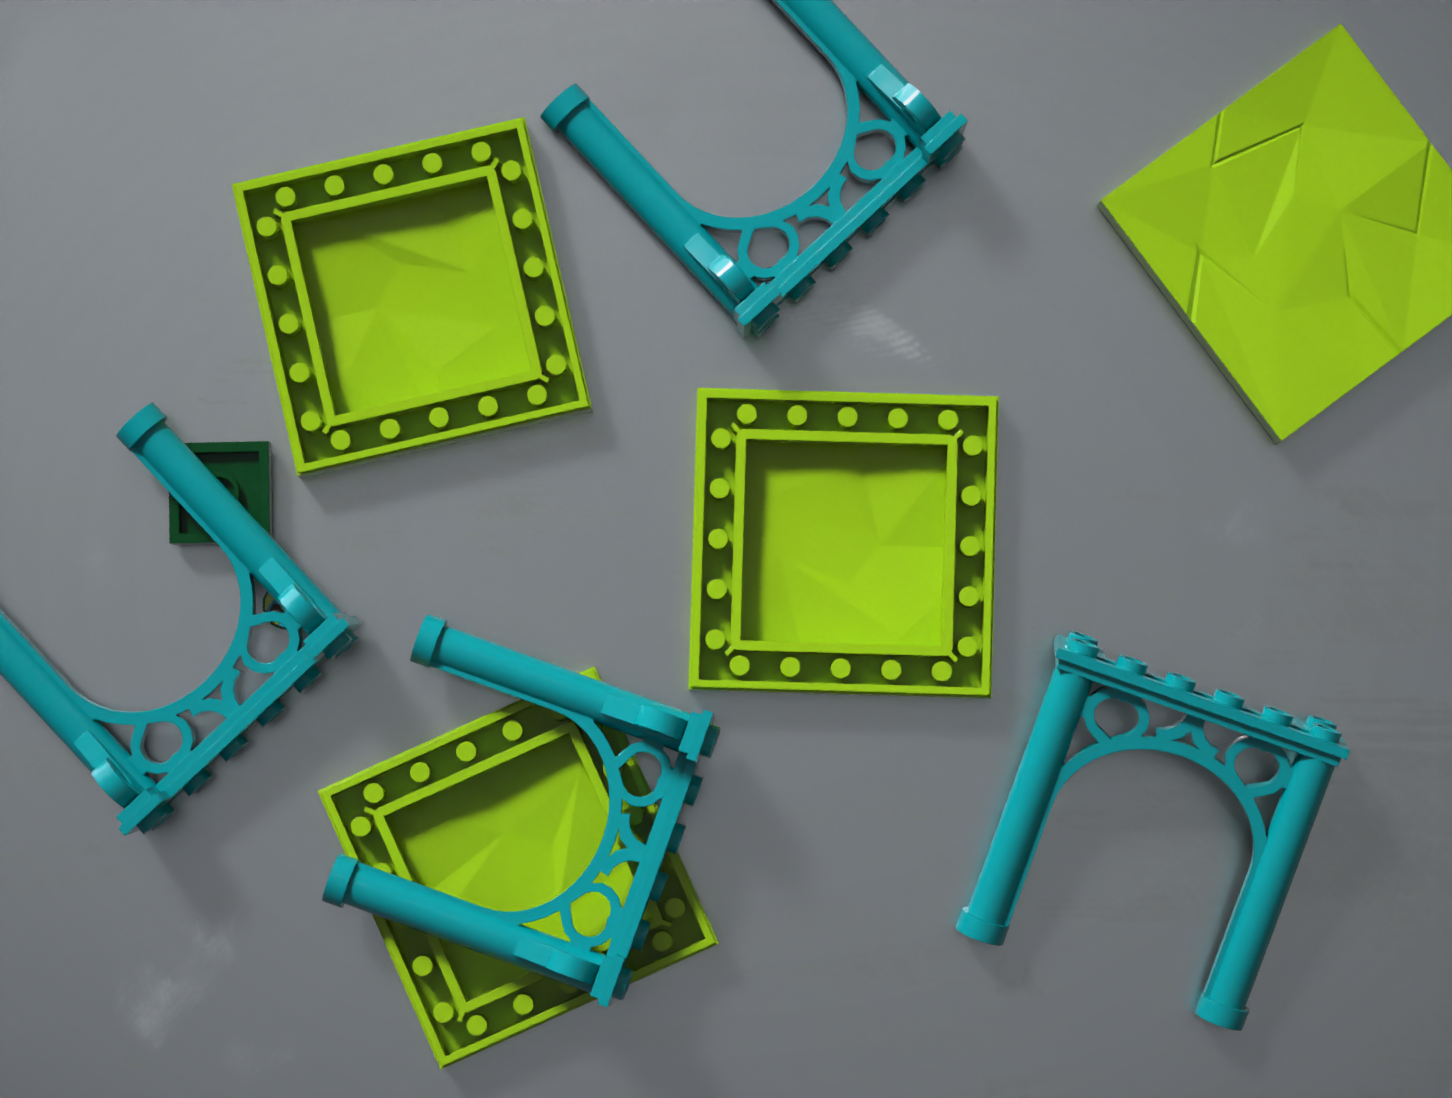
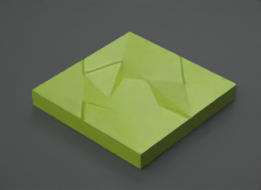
(1299, 232)
(411, 298)
(844, 543)
(507, 823)

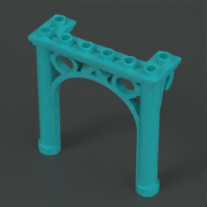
(683, 225)
(252, 555)
(1273, 853)
(502, 932)

